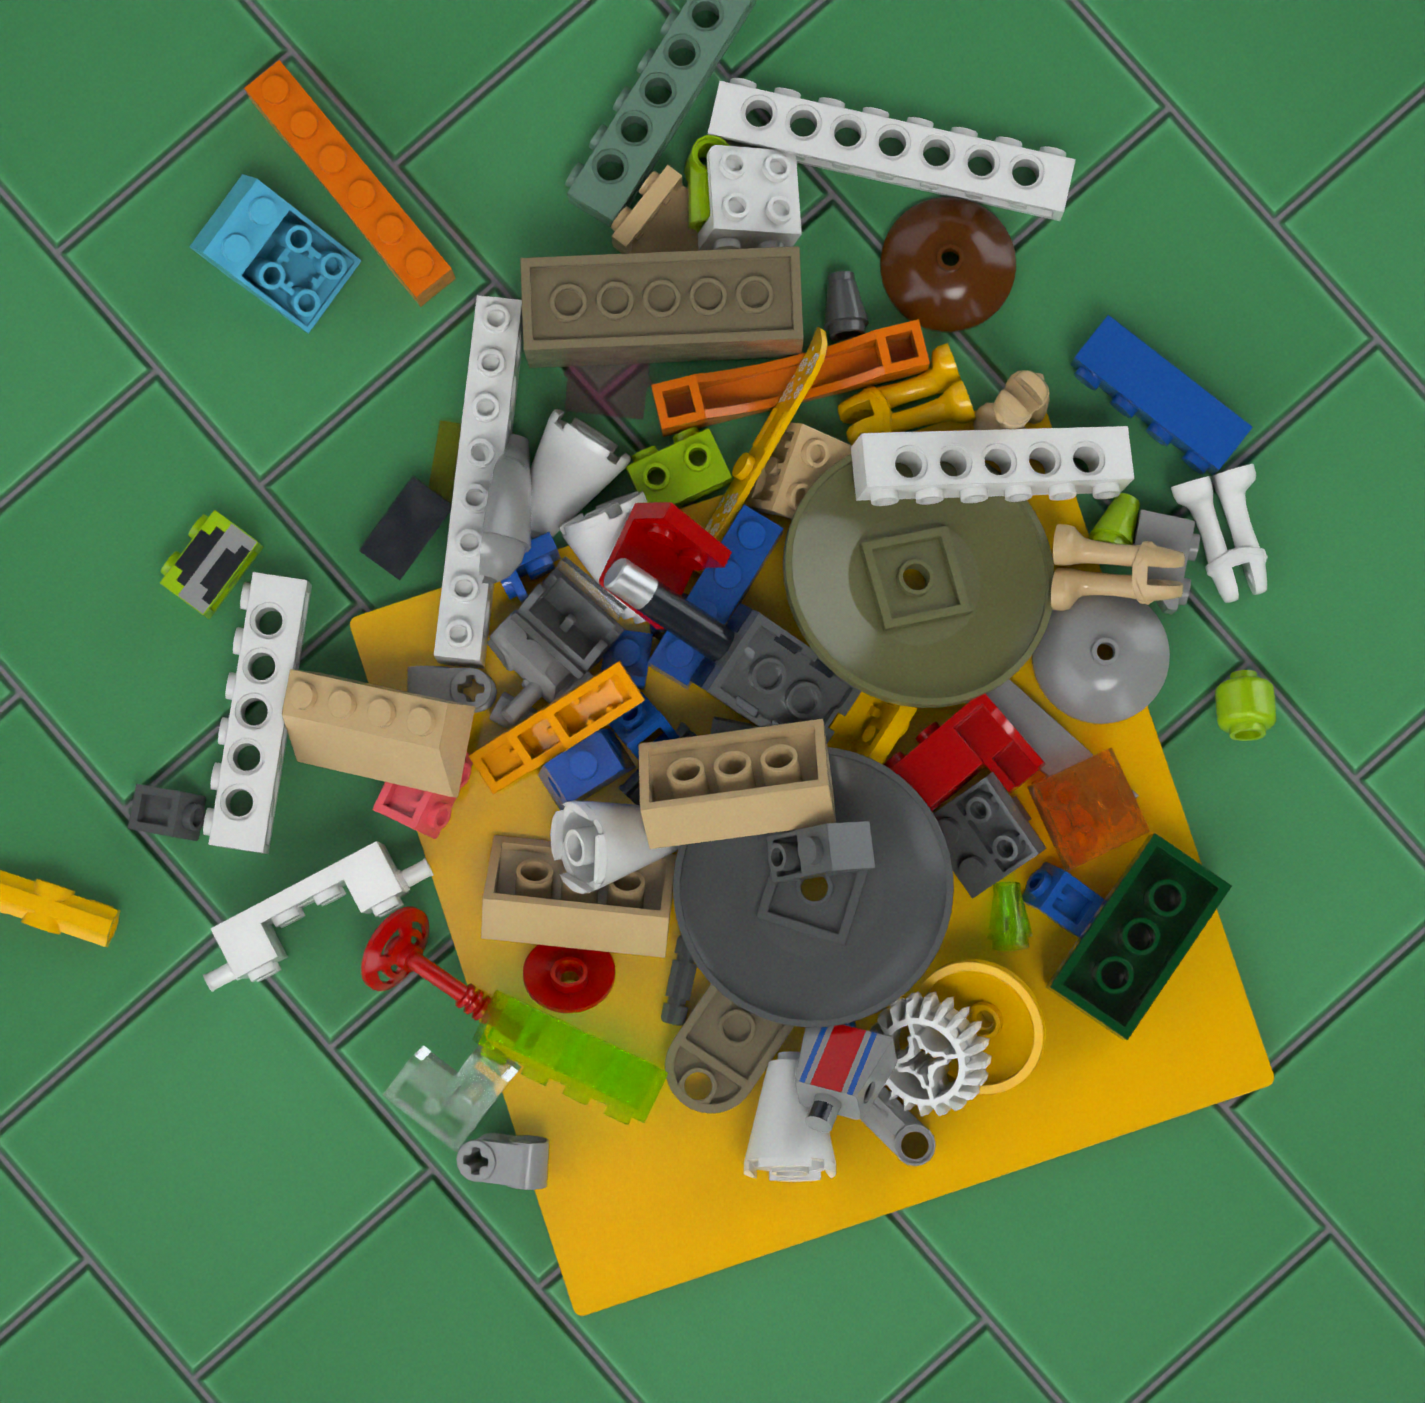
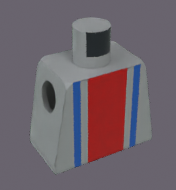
(841, 1072)

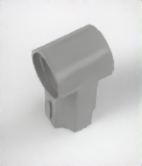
(891, 1123)

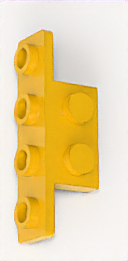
(870, 727)

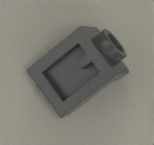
(167, 812)

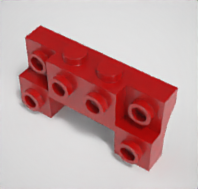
(962, 748)

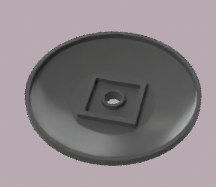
(832, 955)

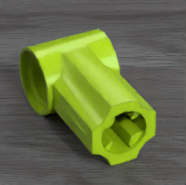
(697, 179)

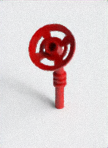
(410, 958)

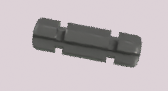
(679, 986)

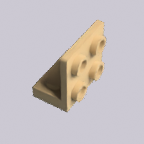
(793, 468)

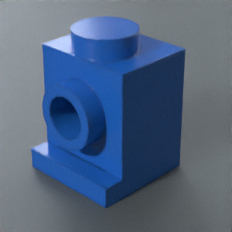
(639, 724)

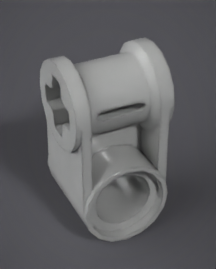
(449, 684)
(506, 1160)

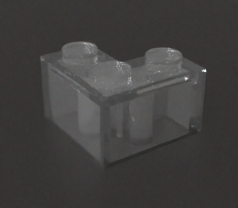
(447, 1100)

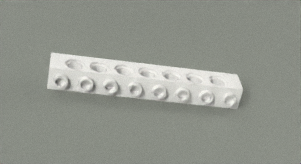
(909, 169)
(483, 439)

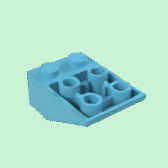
(275, 252)

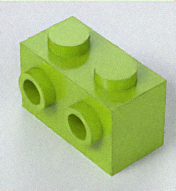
(681, 471)

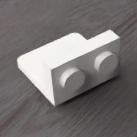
(751, 199)

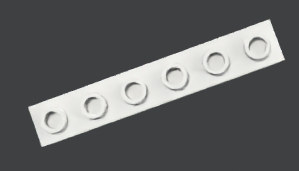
(1101, 448)
(254, 829)

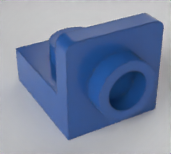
(634, 653)
(1062, 898)

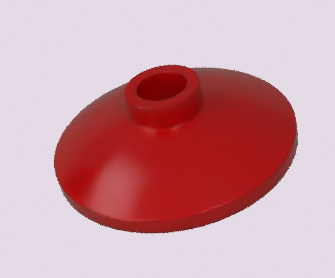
(551, 966)

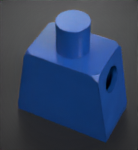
(586, 768)

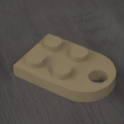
(725, 1046)

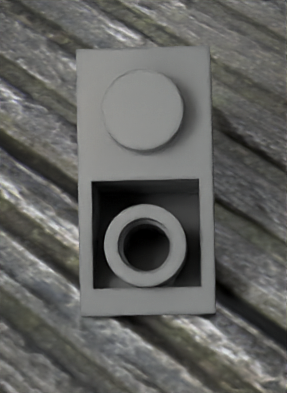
(1173, 534)

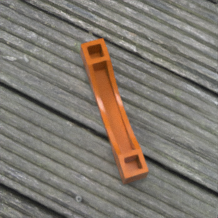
(350, 183)
(755, 389)

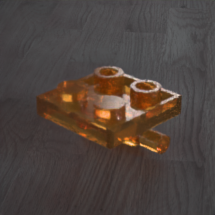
(1088, 808)

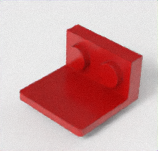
(666, 546)

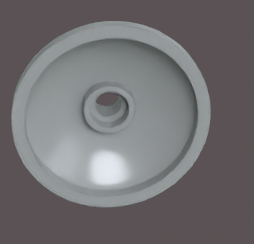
(1098, 688)

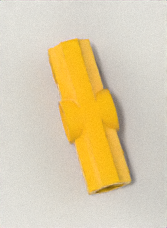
(57, 909)

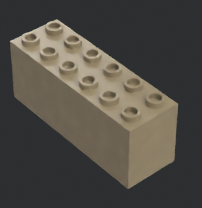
(662, 307)

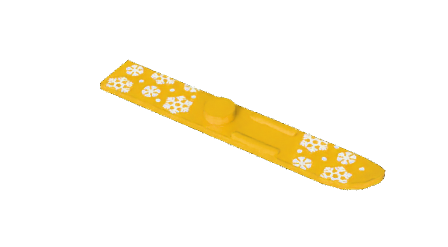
(751, 464)

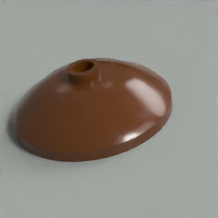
(943, 295)

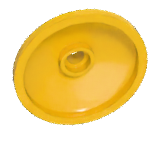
(1018, 1023)

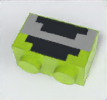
(210, 563)

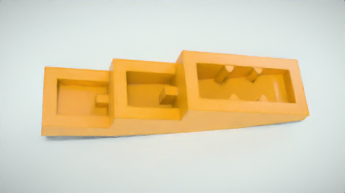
(556, 727)

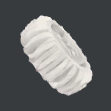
(945, 1036)

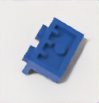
(534, 563)

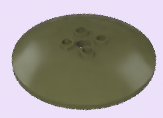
(931, 646)

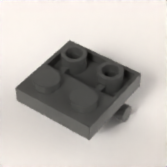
(987, 834)

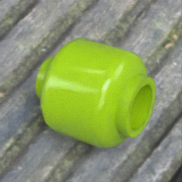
(1245, 706)

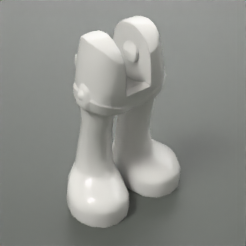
(1231, 490)

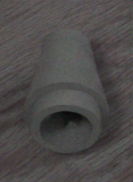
(844, 307)

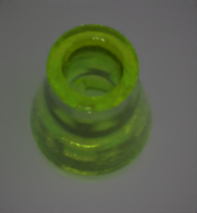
(1009, 920)

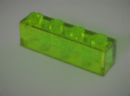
(570, 1057)

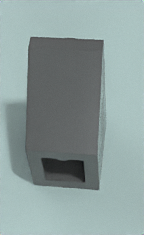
(820, 851)

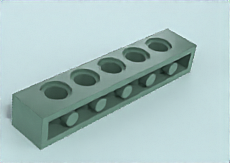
(608, 198)

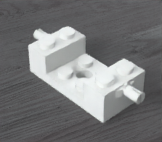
(250, 940)

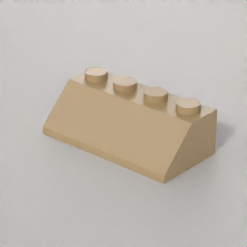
(377, 731)
(735, 784)
(534, 906)

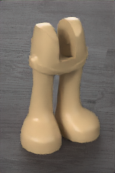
(1020, 402)
(1071, 583)

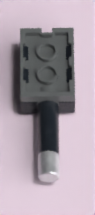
(747, 661)

